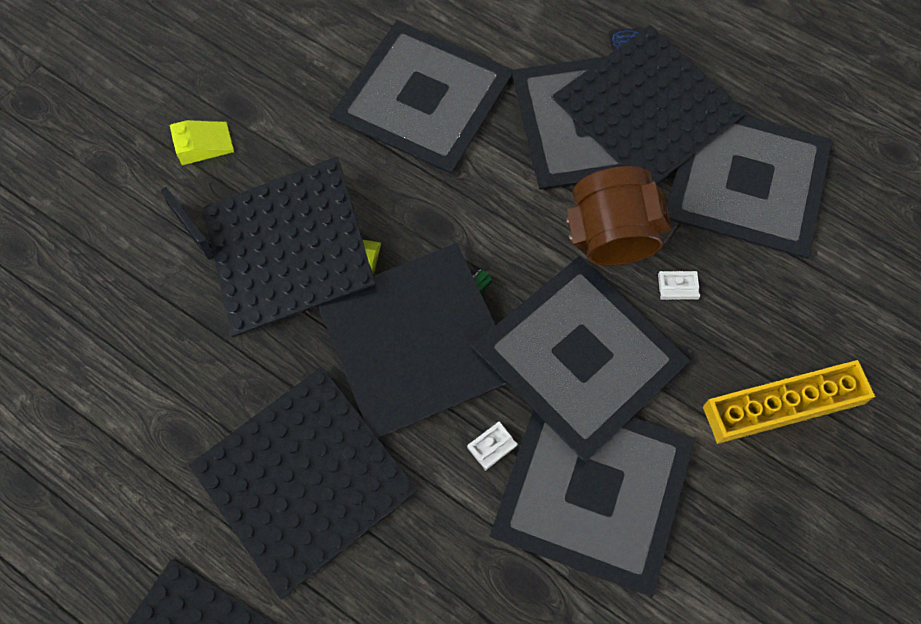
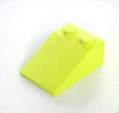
(200, 140)

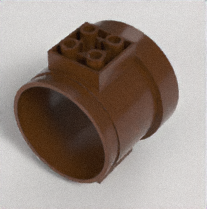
(618, 216)

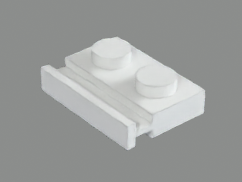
(678, 285)
(492, 445)

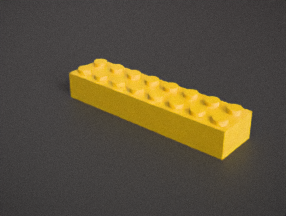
(787, 401)

